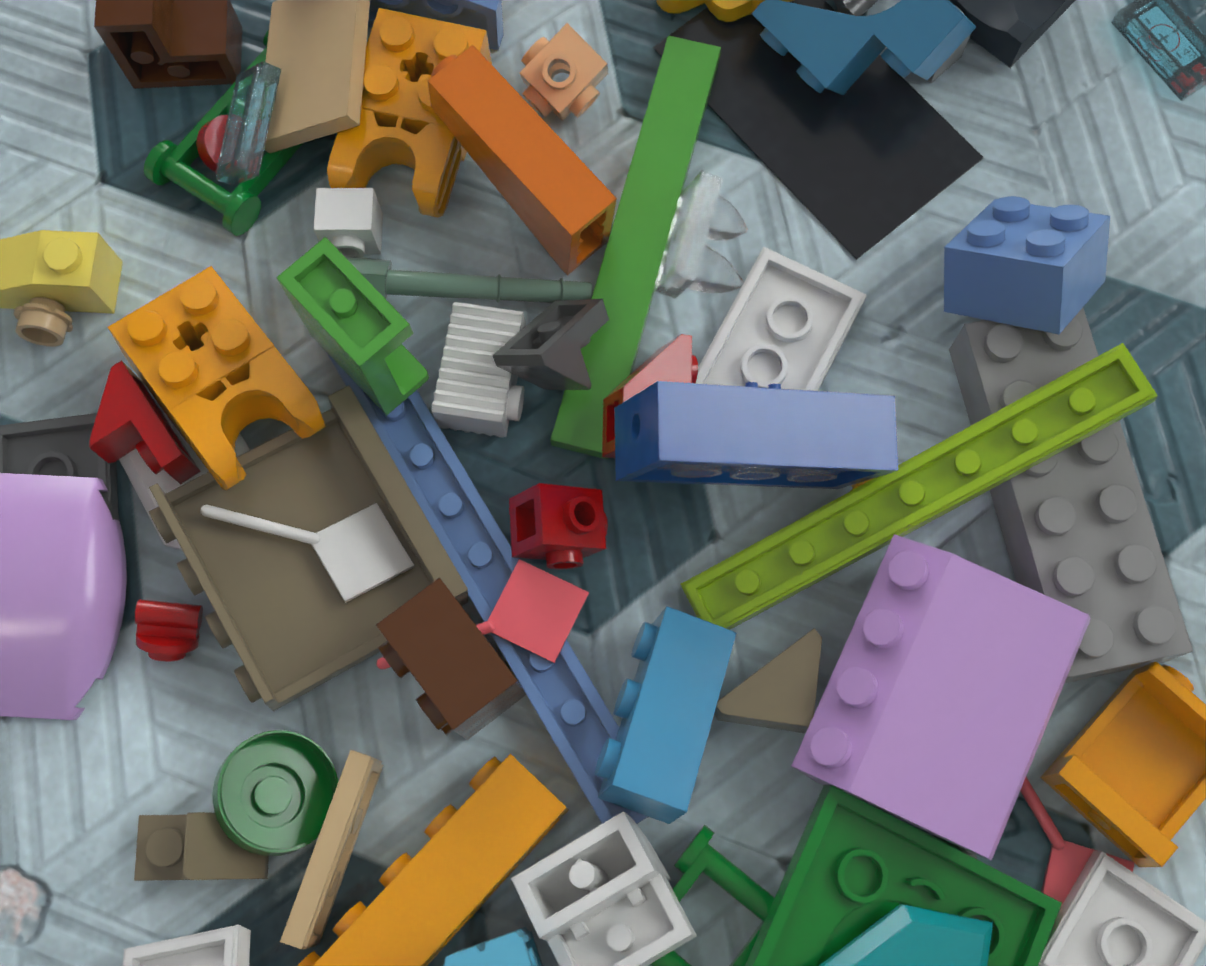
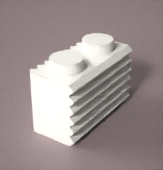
(470, 387)

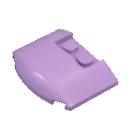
(57, 592)

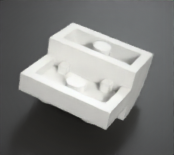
(605, 899)

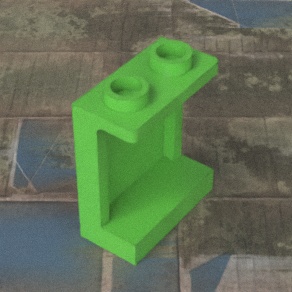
(354, 324)

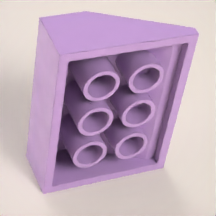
(942, 694)

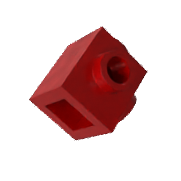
(557, 524)

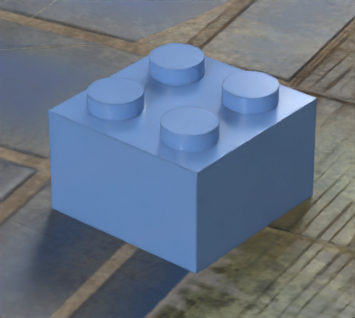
(1026, 264)

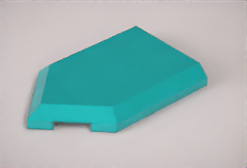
(918, 938)

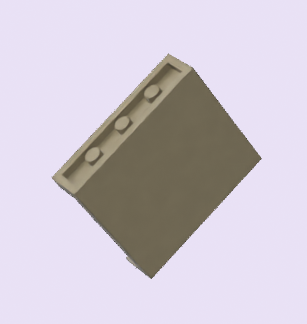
(274, 590)

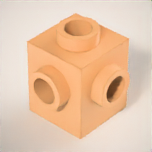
(562, 54)

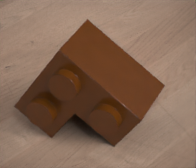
(172, 41)
(450, 660)

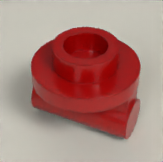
(167, 629)

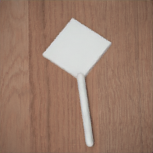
(354, 551)

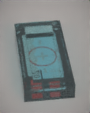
(1166, 42)
(248, 124)

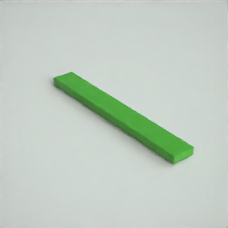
(640, 235)

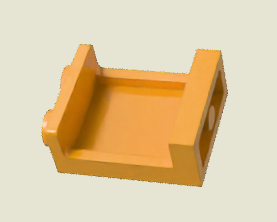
(1138, 764)

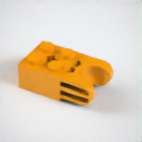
(397, 109)
(213, 370)

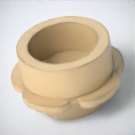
(43, 322)

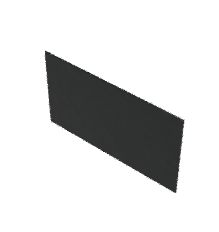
(849, 158)

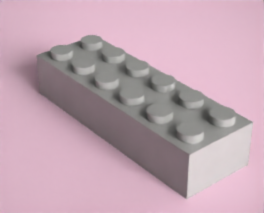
(1080, 517)

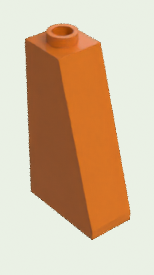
(523, 158)

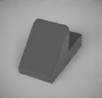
(551, 344)

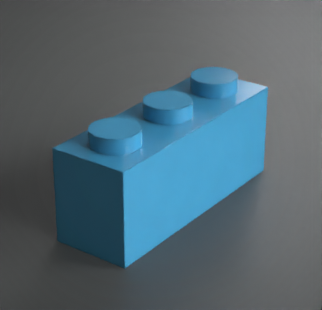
(665, 715)

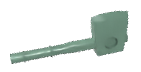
(452, 285)

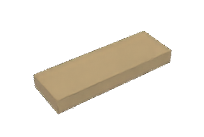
(332, 851)

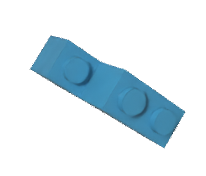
(842, 46)

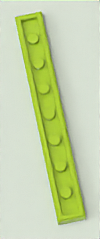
(921, 489)

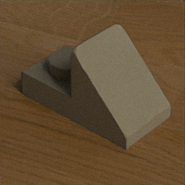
(191, 849)

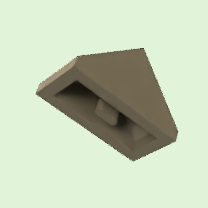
(780, 692)

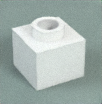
(349, 220)

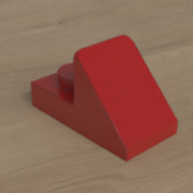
(133, 420)

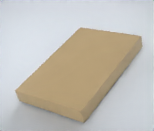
(321, 66)

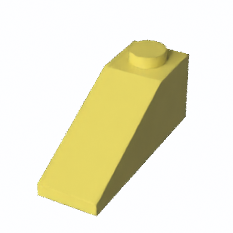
(60, 266)

